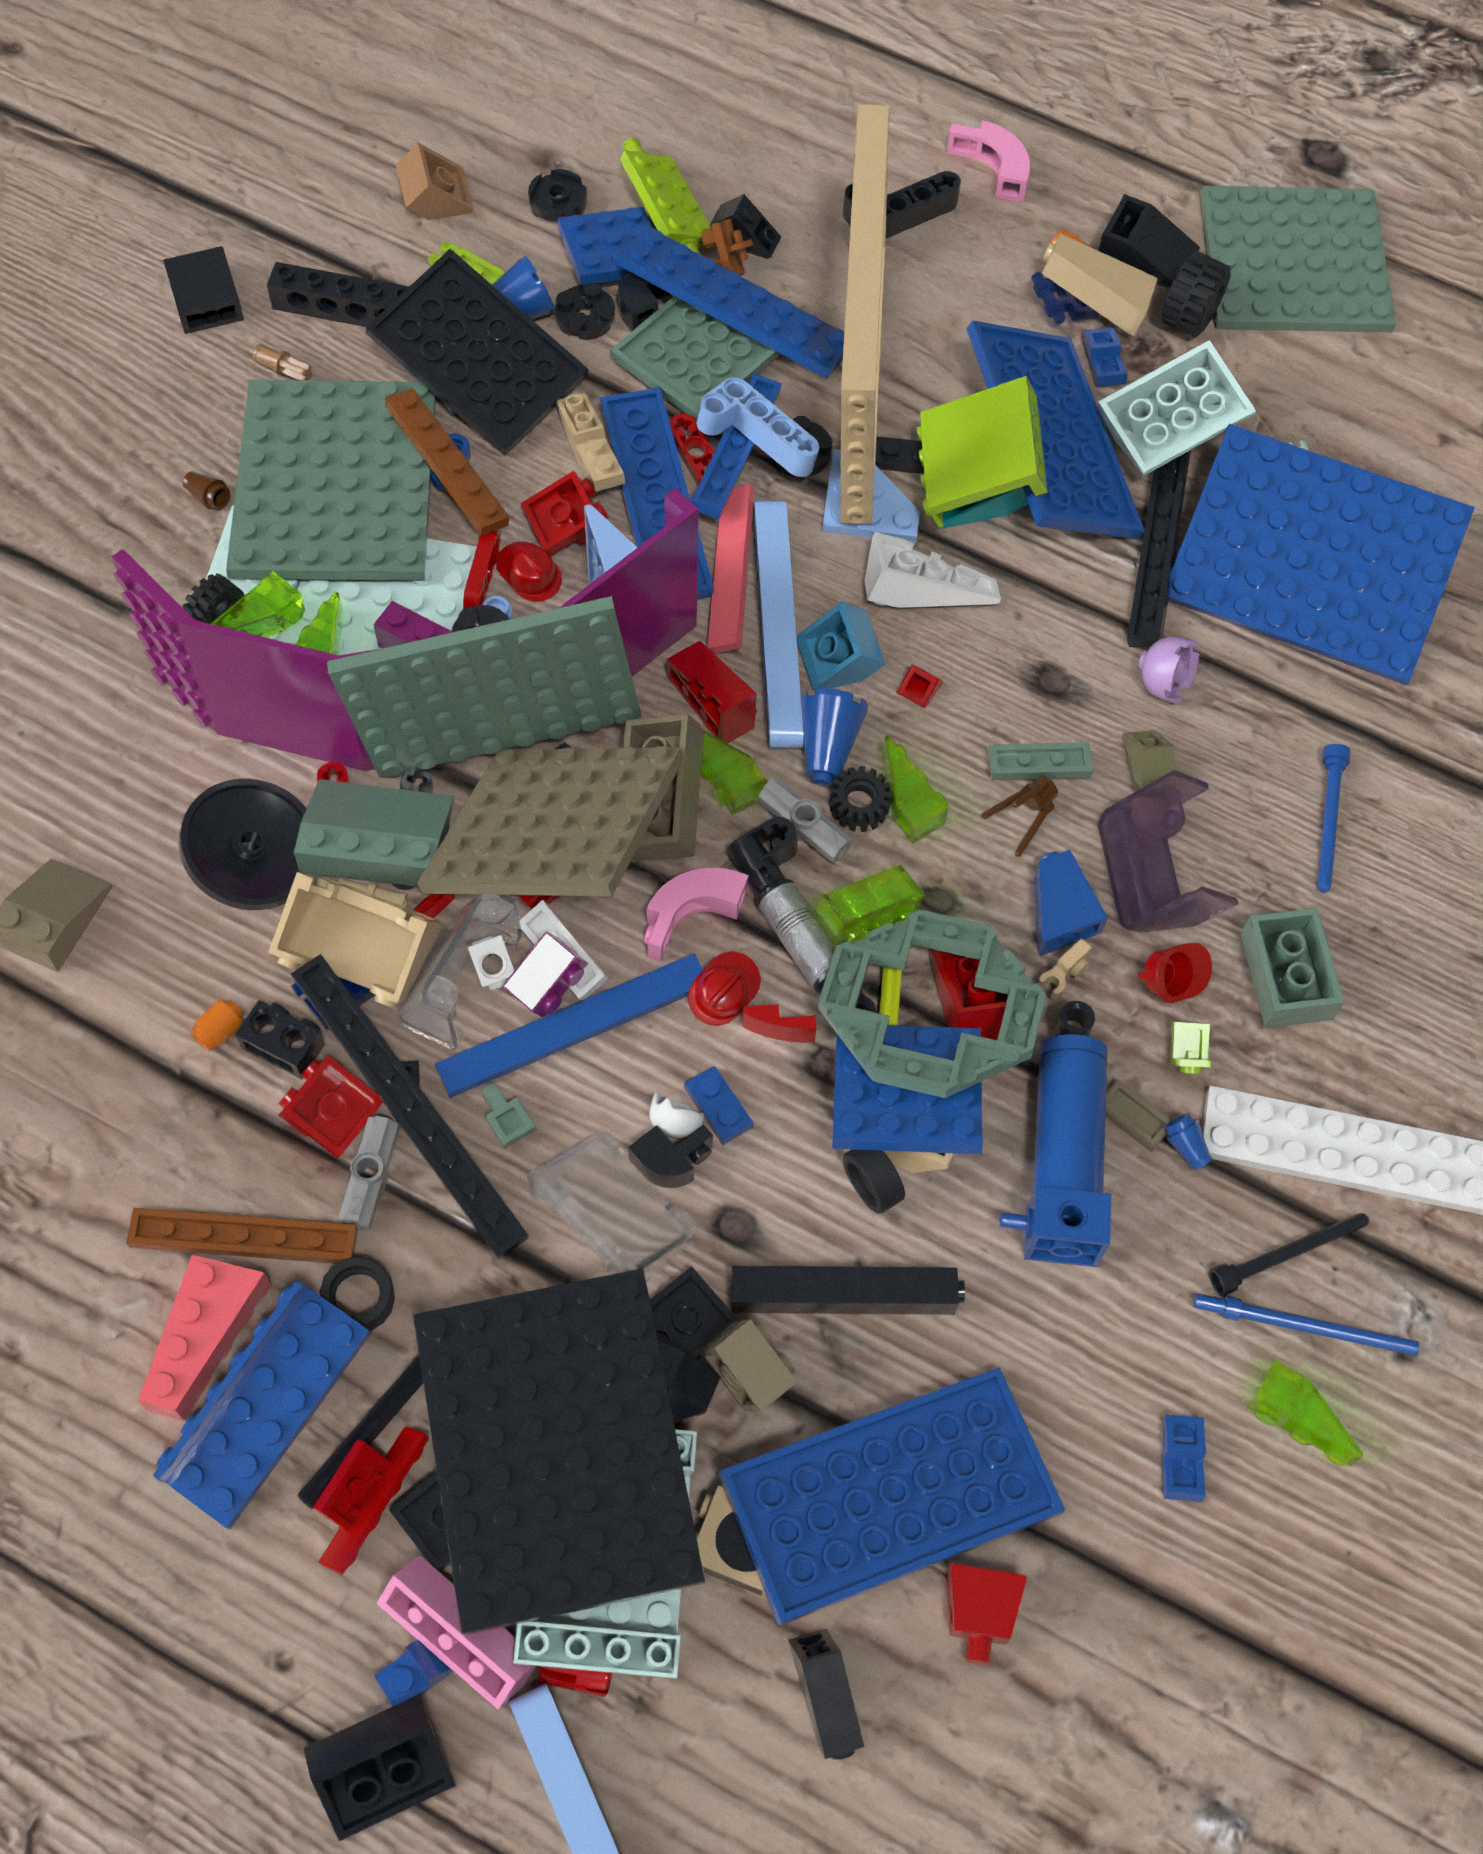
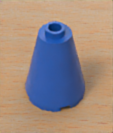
(525, 289)
(829, 731)

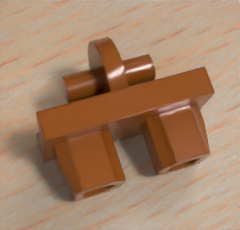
(729, 245)

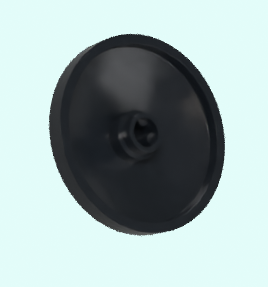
(242, 843)

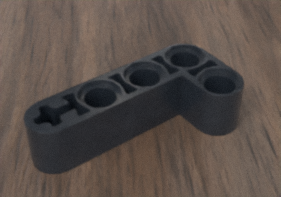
(915, 202)

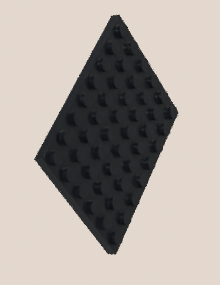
(555, 1452)

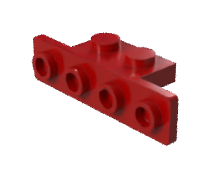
(362, 1492)

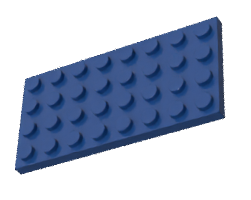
(1079, 460)
(889, 1495)

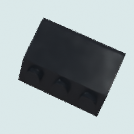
(378, 1767)

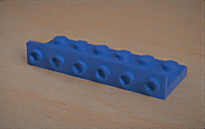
(261, 1403)

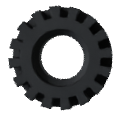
(212, 598)
(863, 782)

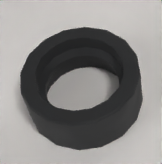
(874, 1179)
(365, 1266)

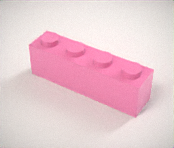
(428, 1609)

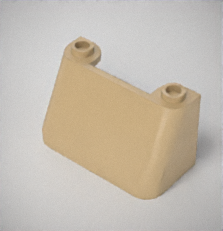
(355, 934)

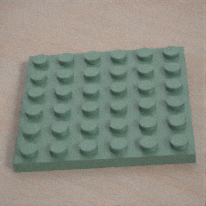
(1299, 258)

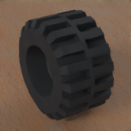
(1196, 293)

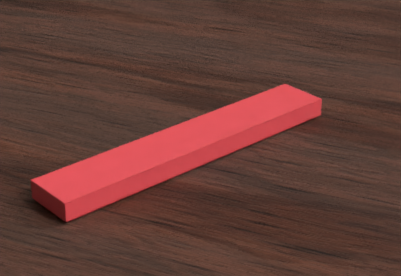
(731, 571)

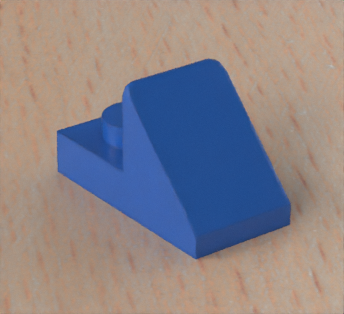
(412, 1673)

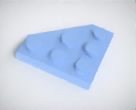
(891, 508)

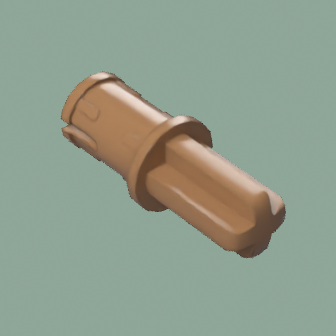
(281, 362)

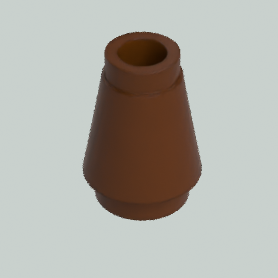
(208, 490)

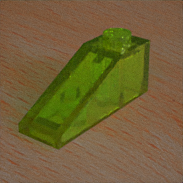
(265, 608)

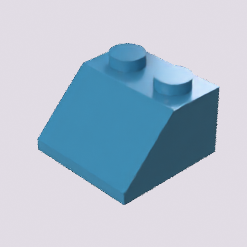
(840, 648)

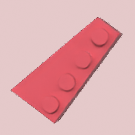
(201, 1327)

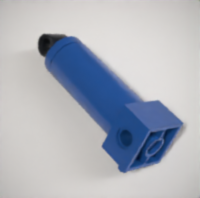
(1068, 1210)

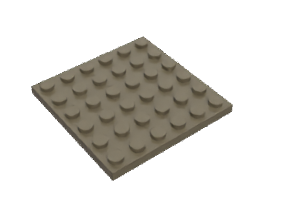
(552, 822)

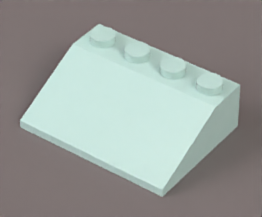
(1175, 408)

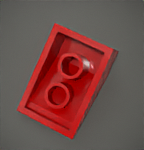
(961, 1001)

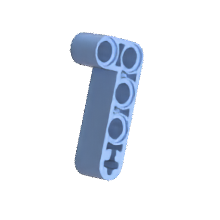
(763, 423)

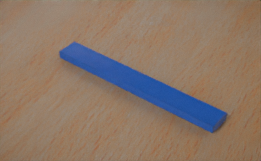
(568, 1026)

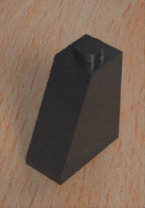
(827, 1694)

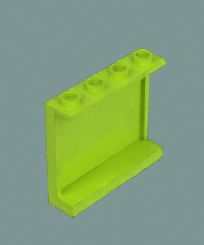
(981, 447)

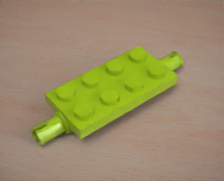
(665, 195)

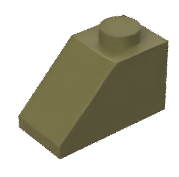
(1148, 756)

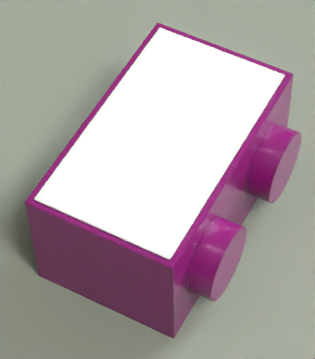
(546, 975)

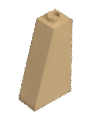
(1100, 281)

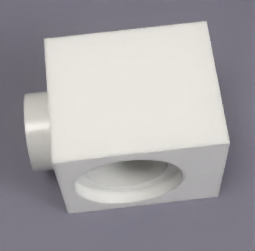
(490, 945)

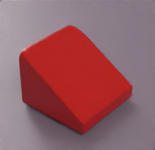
(919, 686)

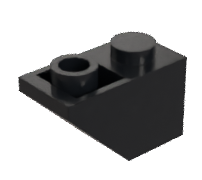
(752, 225)

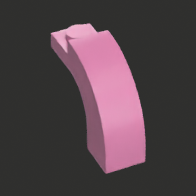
(999, 150)
(689, 893)

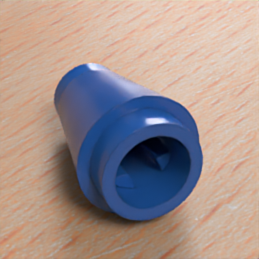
(1188, 1139)

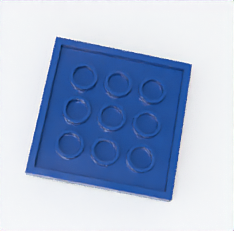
(900, 1119)

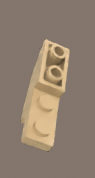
(589, 442)

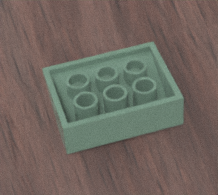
(371, 832)

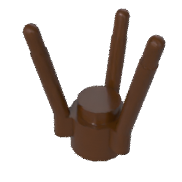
(1036, 796)

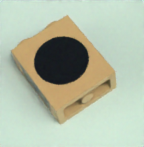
(723, 1546)

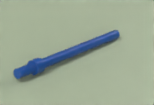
(1233, 1309)

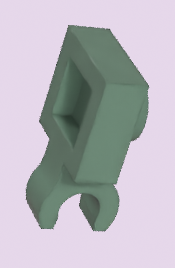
(507, 1119)

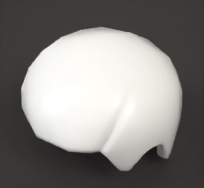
(674, 1118)

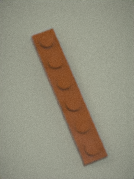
(447, 461)
(241, 1236)

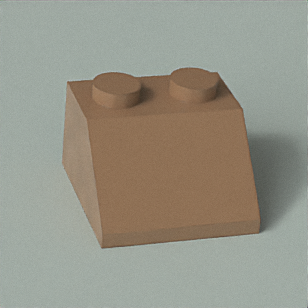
(433, 184)

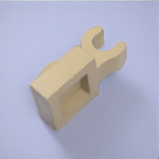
(1072, 963)

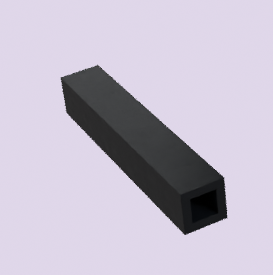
(846, 1290)

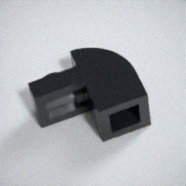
(637, 299)
(670, 1164)

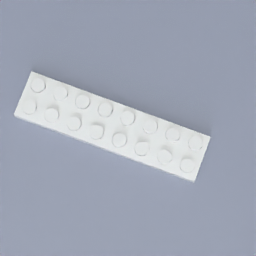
(1344, 1149)

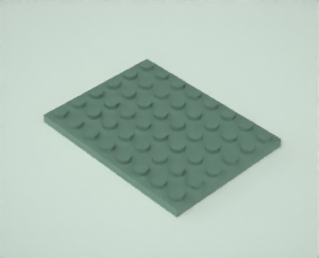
(329, 484)
(488, 687)

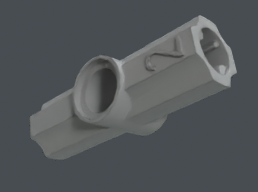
(819, 833)
(374, 1152)

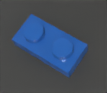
(719, 1105)

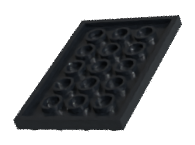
(477, 351)

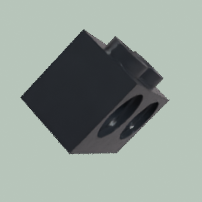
(275, 1045)

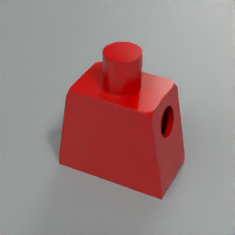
(983, 1607)

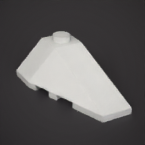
(909, 578)

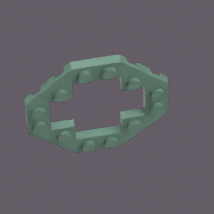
(975, 1056)

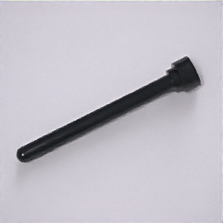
(1227, 1278)

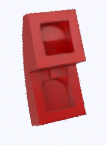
(767, 1022)

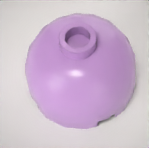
(1169, 666)

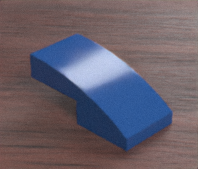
(1104, 357)
(1183, 1458)

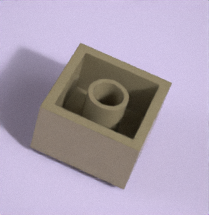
(749, 1365)

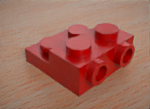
(559, 512)
(329, 1105)

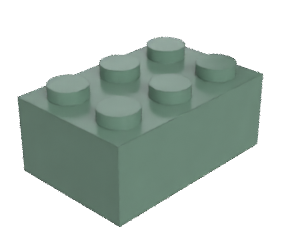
(1291, 967)

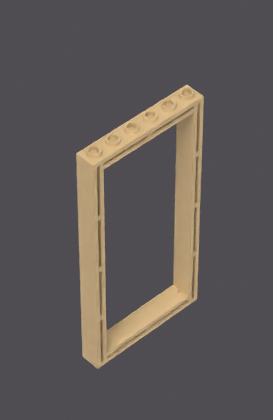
(864, 314)

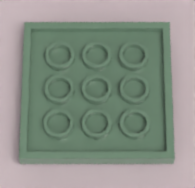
(689, 354)

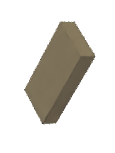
(1135, 1115)

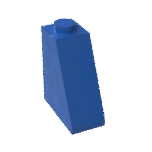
(1064, 903)

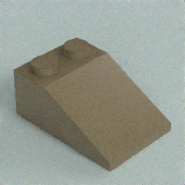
(50, 913)

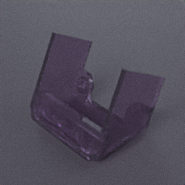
(1141, 863)

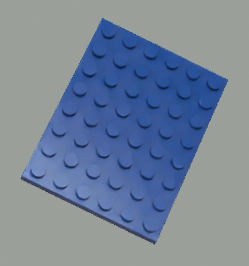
(1318, 553)

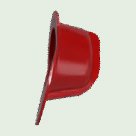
(529, 571)
(1178, 972)
(724, 988)

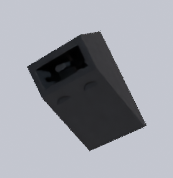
(1146, 240)

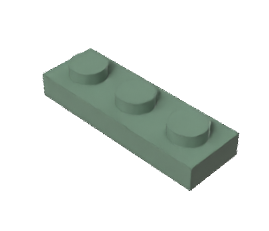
(1040, 759)

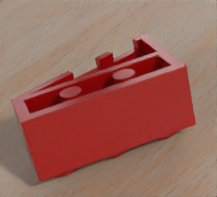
(713, 691)

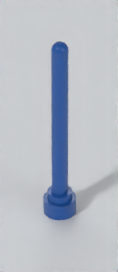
(1336, 759)

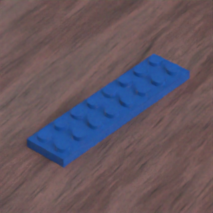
(734, 301)
(650, 463)

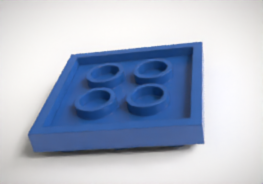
(598, 239)

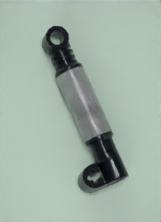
(784, 902)

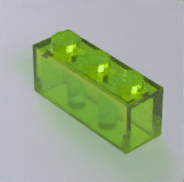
(868, 905)

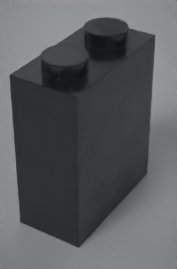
(203, 289)

